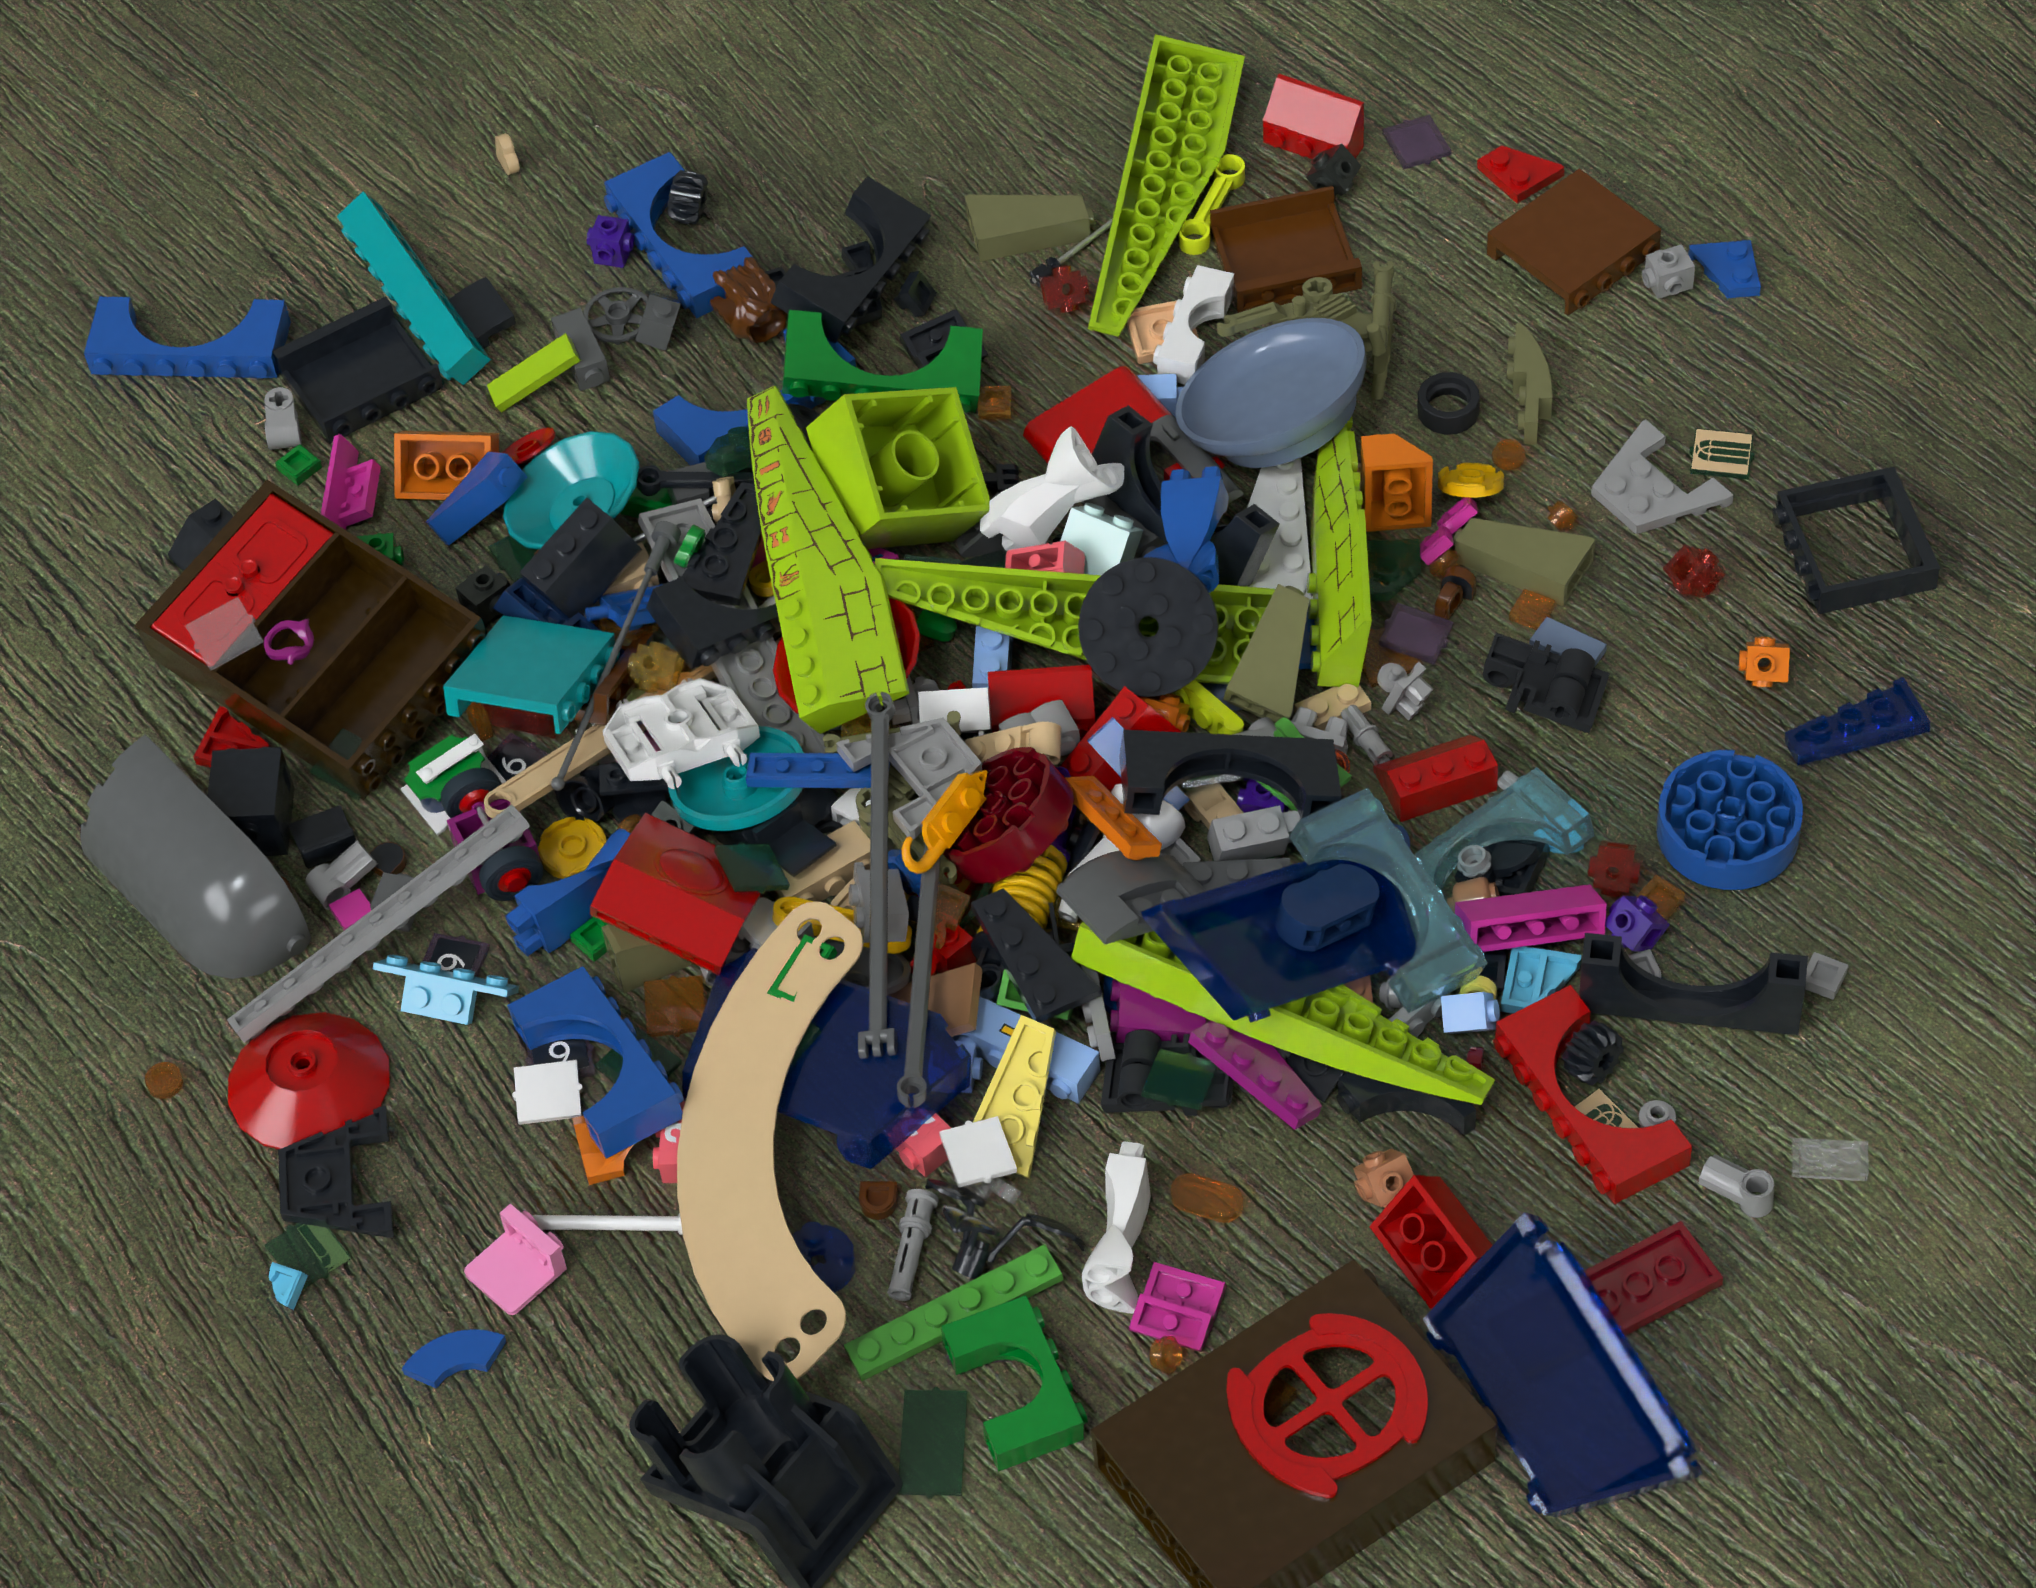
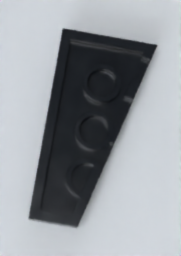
(729, 549)
(1034, 962)

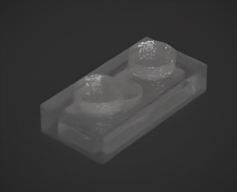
(1829, 1159)

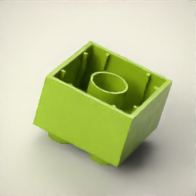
(902, 465)

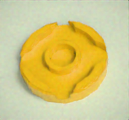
(1471, 480)
(570, 846)

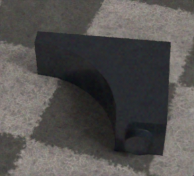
(1371, 1097)

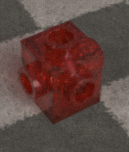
(1052, 289)
(1694, 571)
(1619, 856)

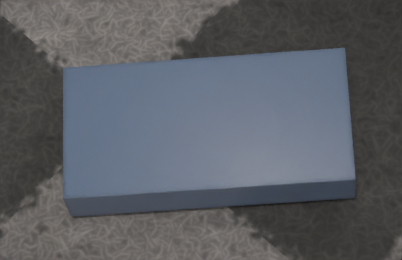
(1564, 637)

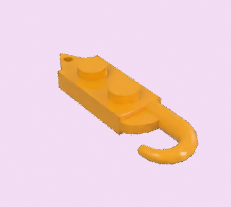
(947, 819)

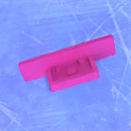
(349, 487)

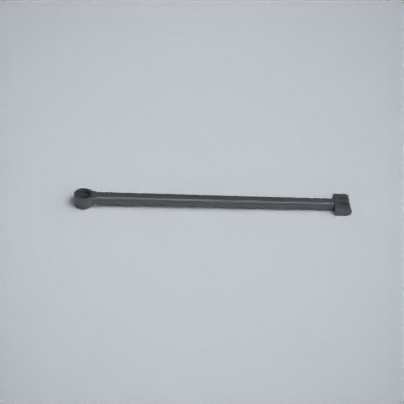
(878, 947)
(912, 1080)

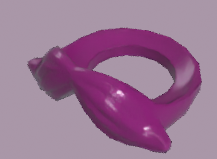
(290, 653)

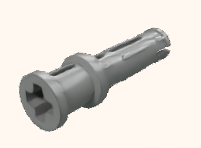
(914, 1229)

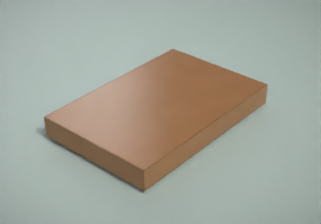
(953, 996)

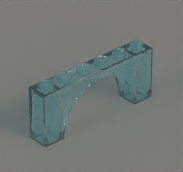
(1526, 810)
(1362, 833)

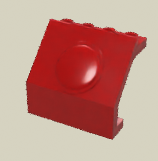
(674, 895)

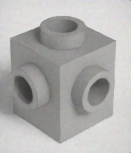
(1668, 271)

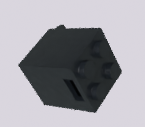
(255, 794)

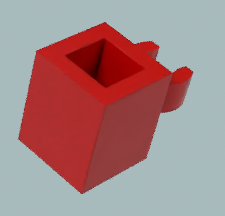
(953, 954)

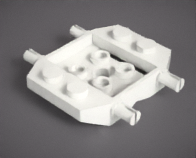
(710, 729)

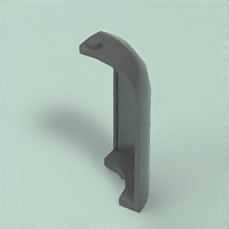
(190, 868)

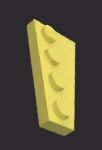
(1020, 1088)

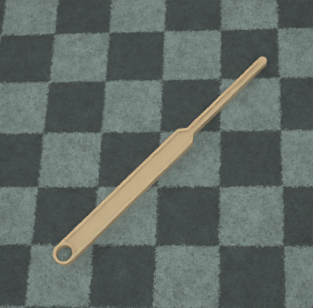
(536, 779)

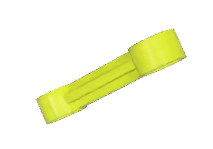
(1214, 199)

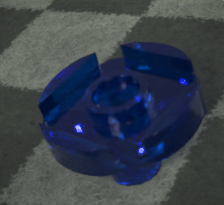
(837, 1251)

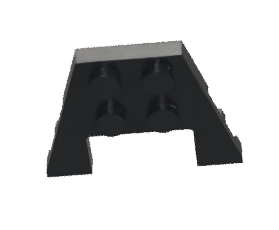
(319, 1179)

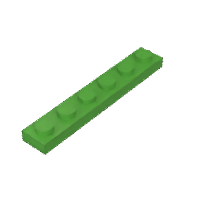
(922, 1326)

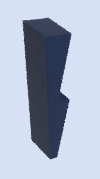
(525, 602)

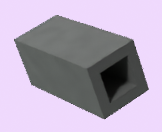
(593, 367)

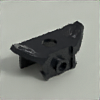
(628, 795)

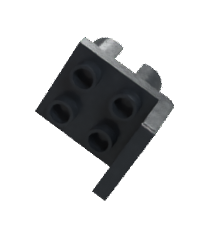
(768, 1461)

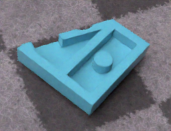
(1535, 975)

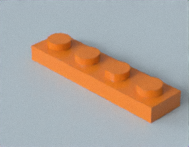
(1109, 817)

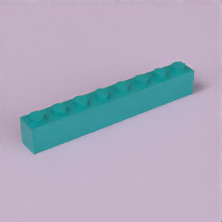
(413, 289)

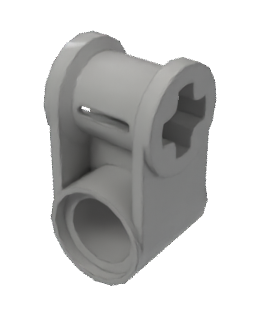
(282, 420)

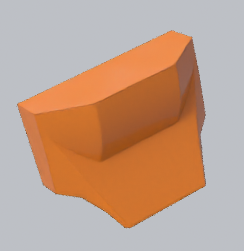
(596, 1165)

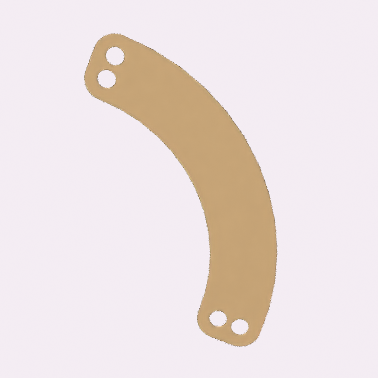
(726, 1148)

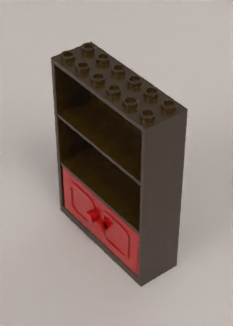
(377, 631)

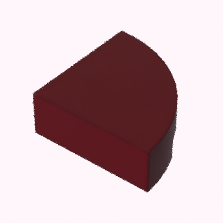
(1476, 1056)

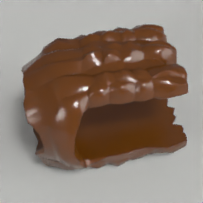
(748, 302)

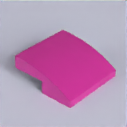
(1178, 1306)

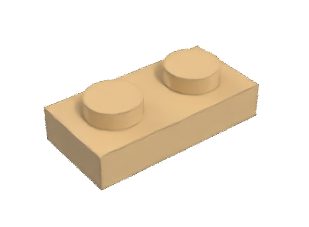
(1333, 701)

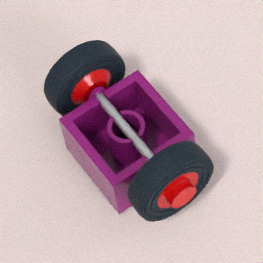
(510, 867)

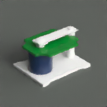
(435, 768)

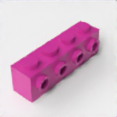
(1533, 917)

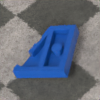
(1729, 266)

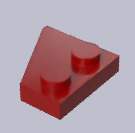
(1518, 172)
(225, 734)

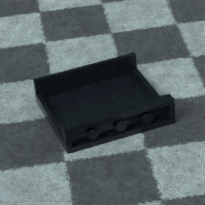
(356, 370)

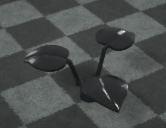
(974, 1250)

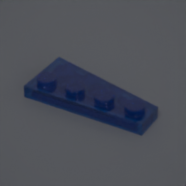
(1872, 722)

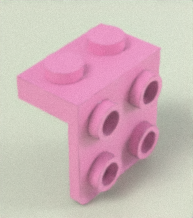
(517, 1262)

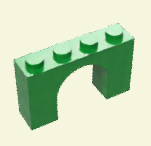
(1016, 1334)

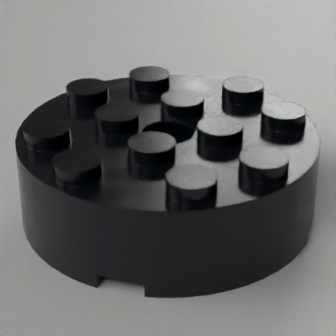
(1113, 635)

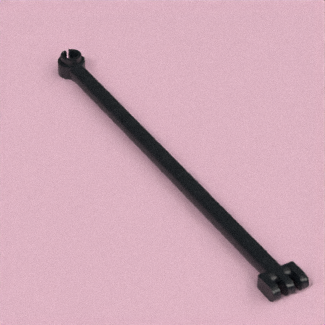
(652, 479)

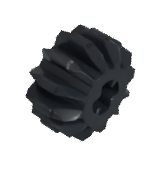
(687, 197)
(1592, 1052)

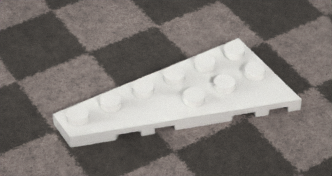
(1282, 497)

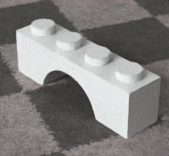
(1205, 298)

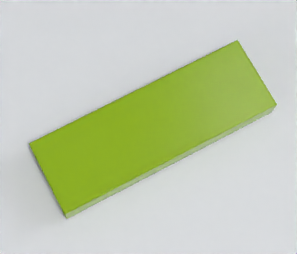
(533, 372)

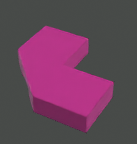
(1450, 522)

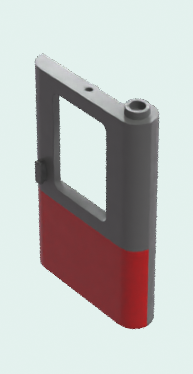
(1088, 412)

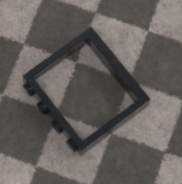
(1847, 491)

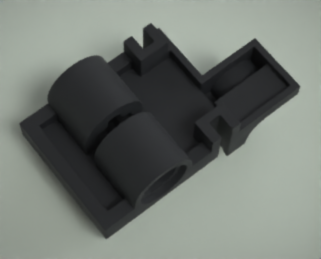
(1551, 685)
(1130, 1069)

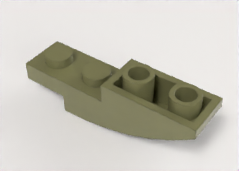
(1530, 381)

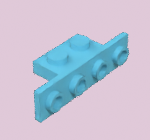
(441, 992)

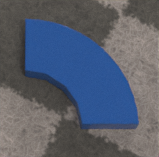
(454, 1353)

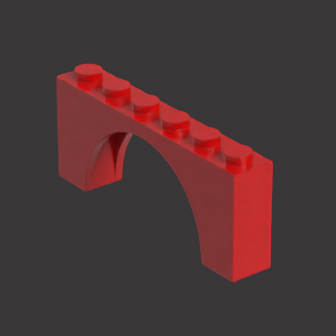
(1617, 1157)

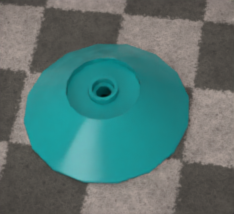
(563, 476)

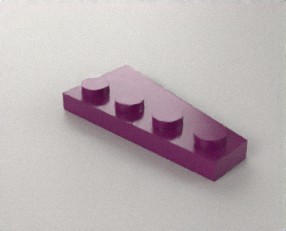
(1259, 1071)

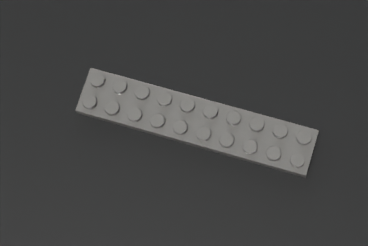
(751, 669)

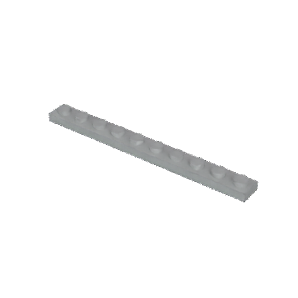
(376, 924)

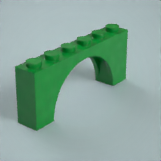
(818, 371)

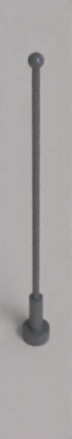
(665, 537)

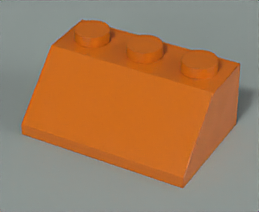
(436, 462)
(1395, 483)

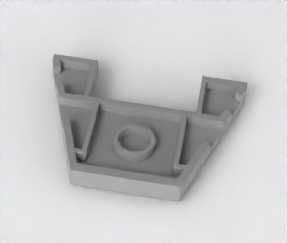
(1643, 494)
(927, 758)

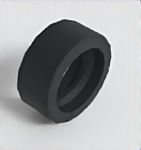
(1448, 384)

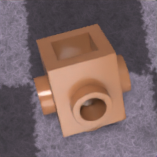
(1382, 1176)

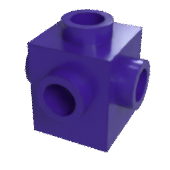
(610, 241)
(1636, 922)

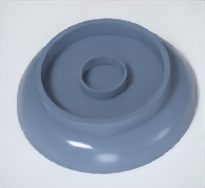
(1275, 392)

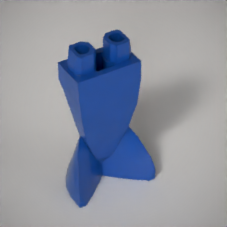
(1189, 519)
(556, 909)

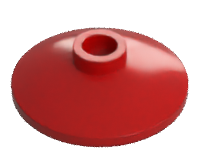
(530, 445)

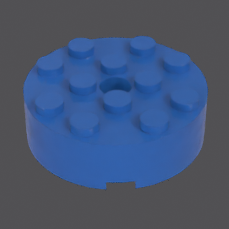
(1729, 820)

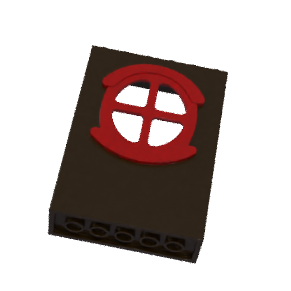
(1244, 1506)

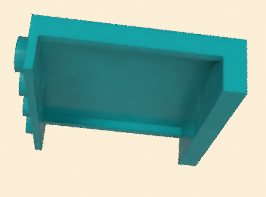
(532, 669)

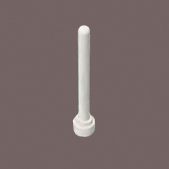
(608, 1222)

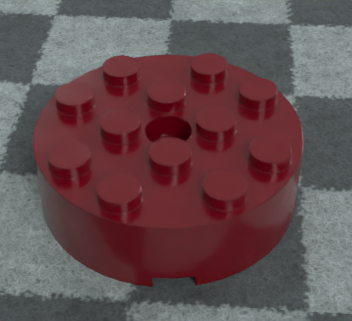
(1018, 821)

